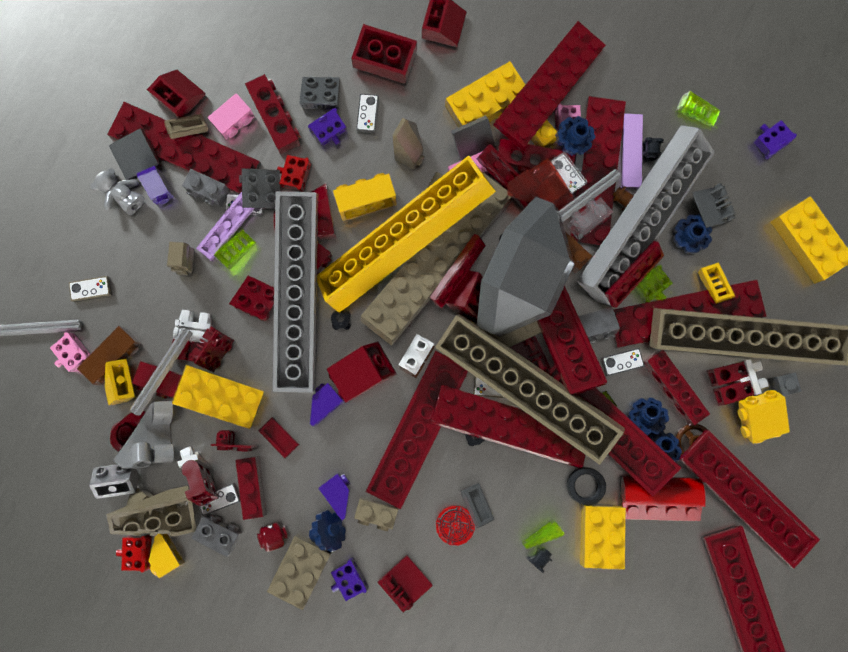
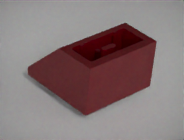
(443, 22)
(176, 93)

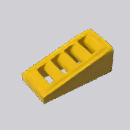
(719, 274)

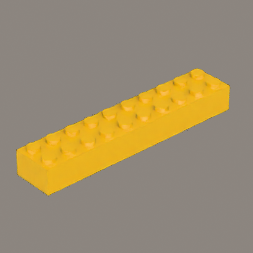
(404, 234)

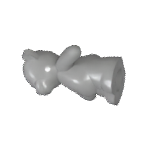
(127, 199)

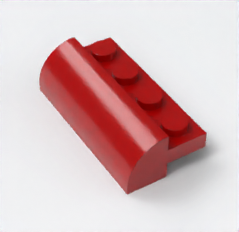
(676, 501)

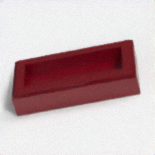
(278, 437)

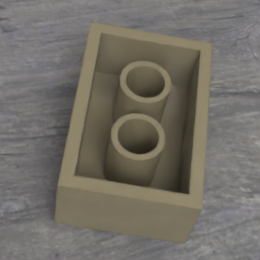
(299, 572)

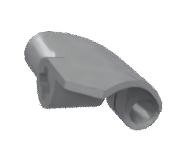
(150, 439)

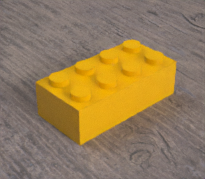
(485, 96)
(812, 240)
(217, 397)

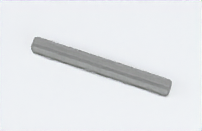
(589, 194)
(41, 327)
(161, 371)

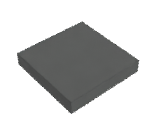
(473, 137)
(134, 153)

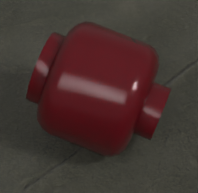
(271, 537)

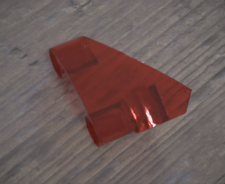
(541, 182)

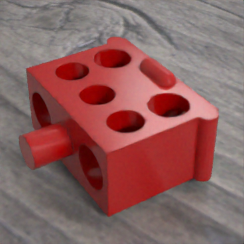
(299, 174)
(135, 553)

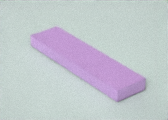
(632, 151)
(224, 228)

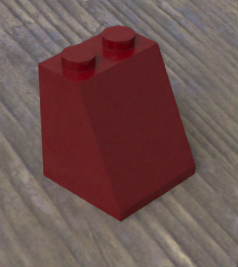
(361, 371)

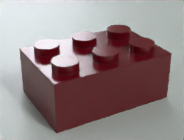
(384, 53)

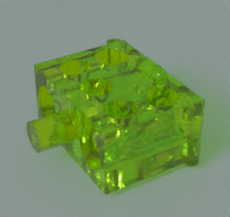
(653, 279)

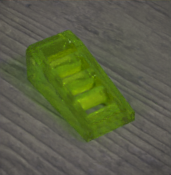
(695, 113)
(230, 244)
(544, 534)

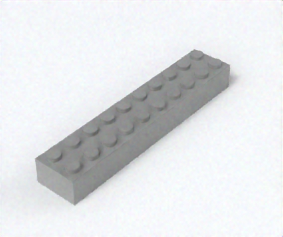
(648, 210)
(295, 291)

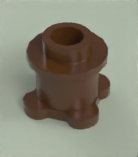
(623, 197)

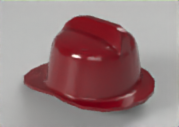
(123, 430)

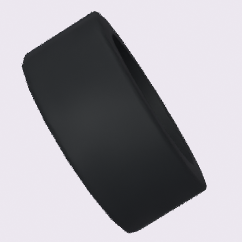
(600, 481)

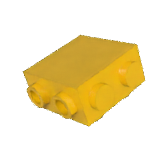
(763, 416)

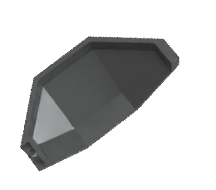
(525, 270)

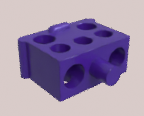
(324, 124)
(774, 139)
(353, 575)

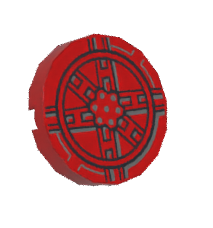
(455, 525)

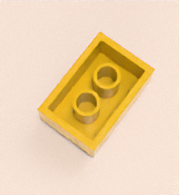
(365, 196)
(602, 536)

